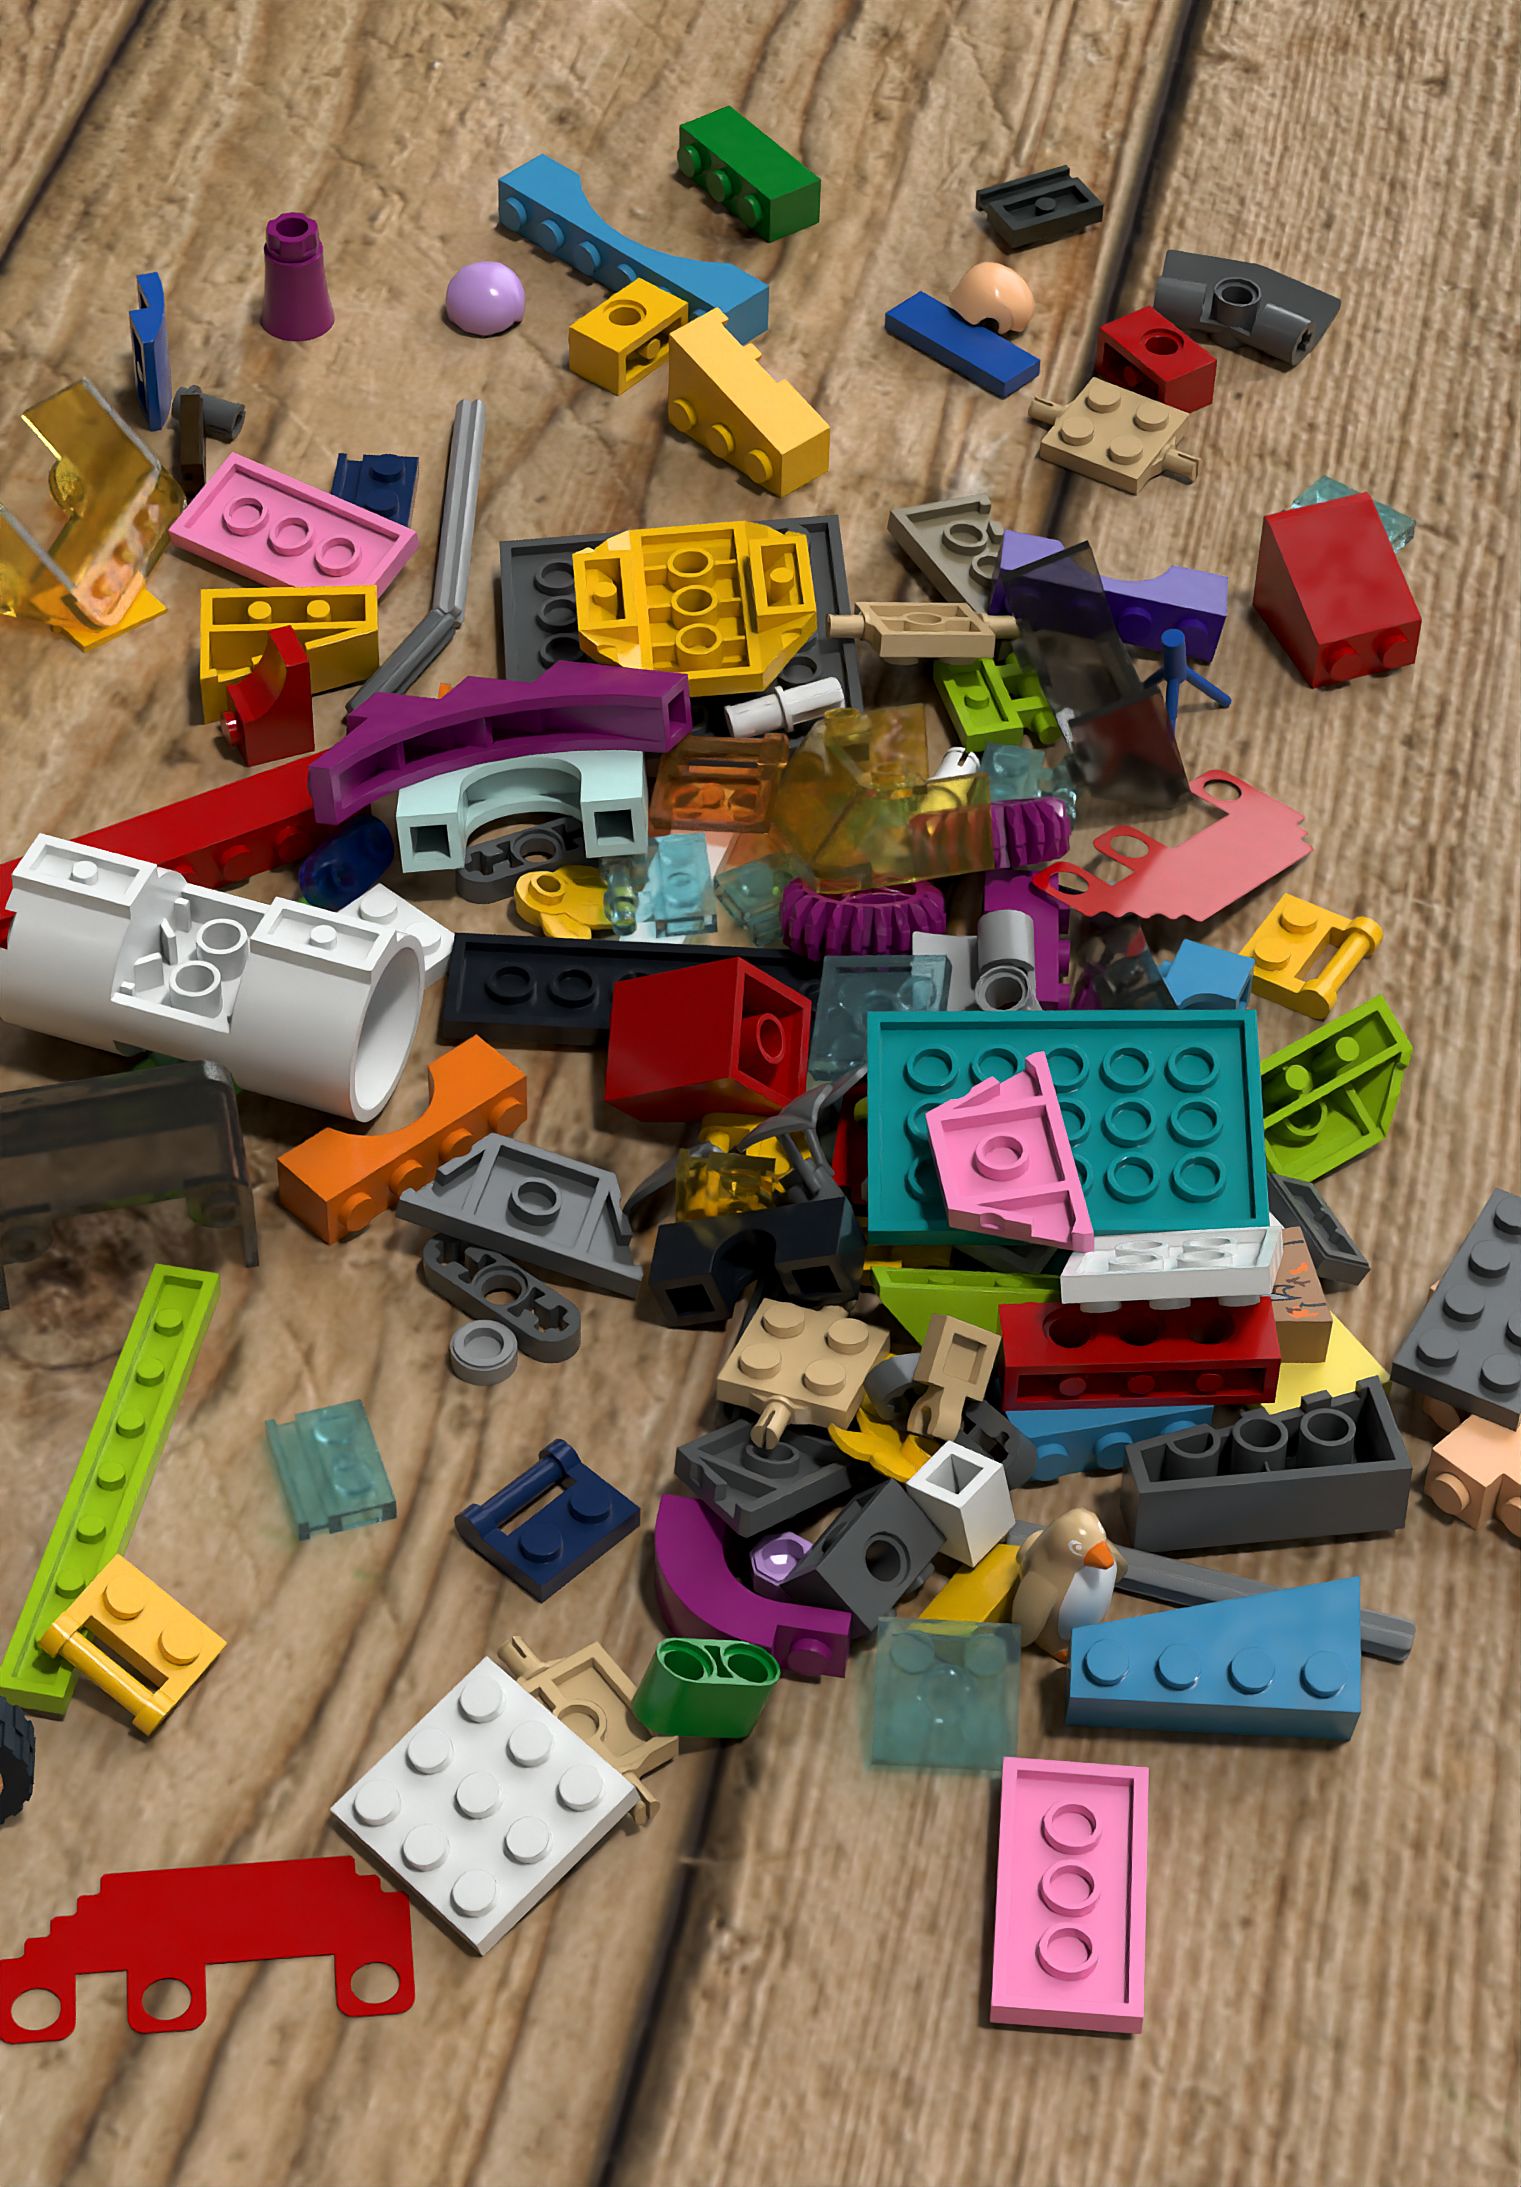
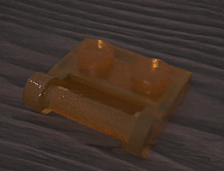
(719, 796)

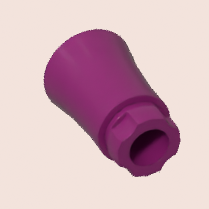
(295, 282)

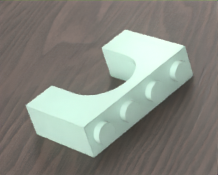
(595, 786)

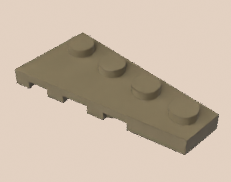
(955, 549)

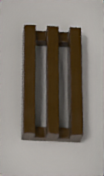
(192, 445)

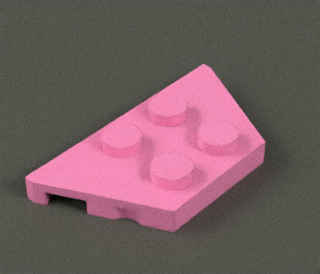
(1010, 1162)

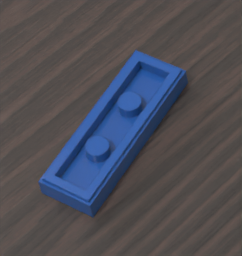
(961, 345)

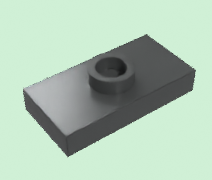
(1329, 1245)

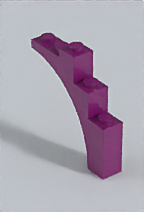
(484, 720)

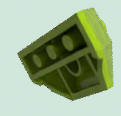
(1333, 1091)
(965, 1295)

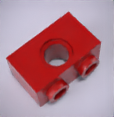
(1156, 360)

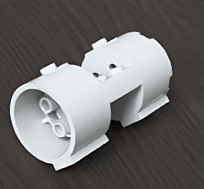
(273, 992)

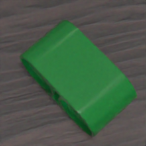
(705, 1688)

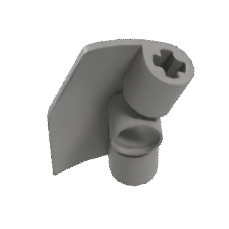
(988, 967)

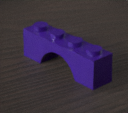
(1140, 609)

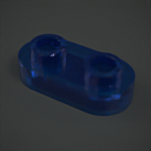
(354, 853)

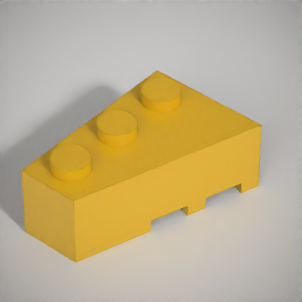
(740, 411)
(331, 622)

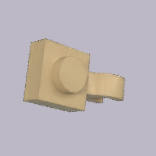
(956, 1367)

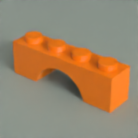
(347, 1179)

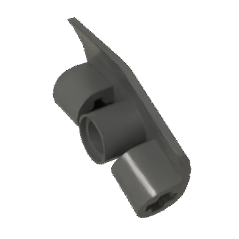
(1243, 305)

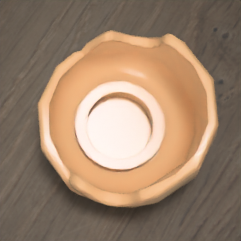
(994, 293)

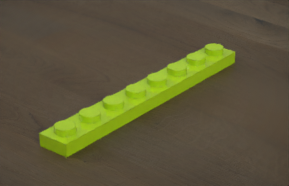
(111, 1476)

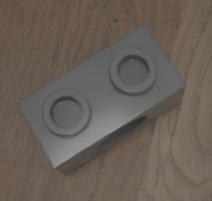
(874, 1528)

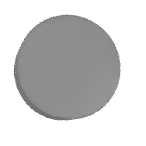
(483, 1352)

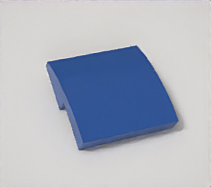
(151, 351)

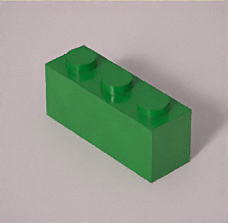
(749, 174)

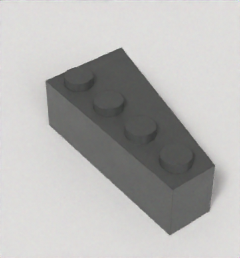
(1270, 1477)

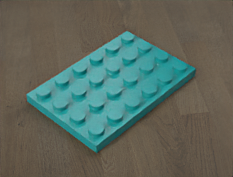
(1150, 1100)

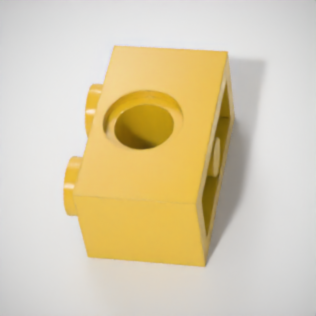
(625, 336)

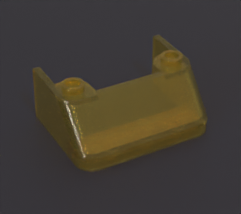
(117, 523)
(865, 816)

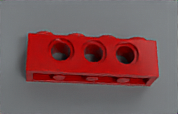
(1136, 1355)

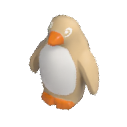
(1065, 1580)

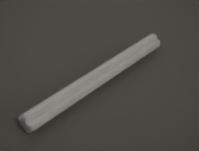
(460, 510)
(1199, 1585)

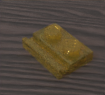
(722, 1184)

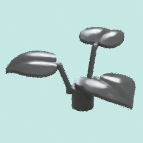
(807, 1179)

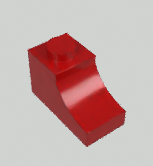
(273, 705)

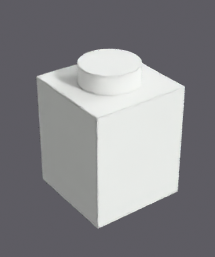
(965, 1501)

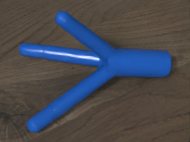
(1176, 671)

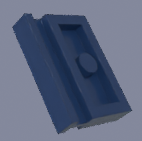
(379, 484)

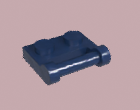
(562, 1535)

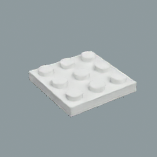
(1173, 1268)
(485, 1805)

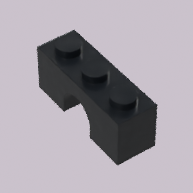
(710, 1260)

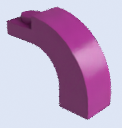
(707, 1602)

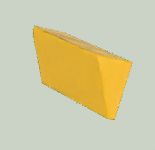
(980, 1591)

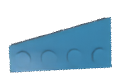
(1226, 1667)

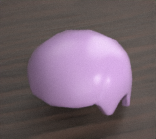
(485, 298)

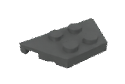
(531, 1209)
(761, 1485)

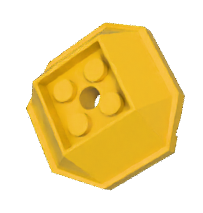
(698, 602)

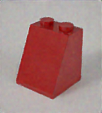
(1335, 591)
(706, 1043)

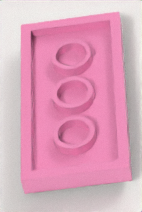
(289, 531)
(1071, 1896)

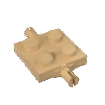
(1115, 436)
(914, 630)
(801, 1367)
(595, 1703)

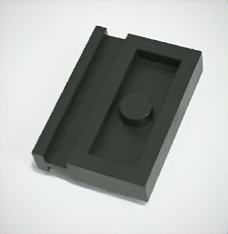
(1039, 206)

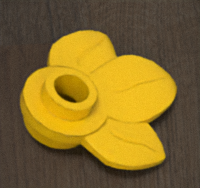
(563, 901)
(884, 1446)

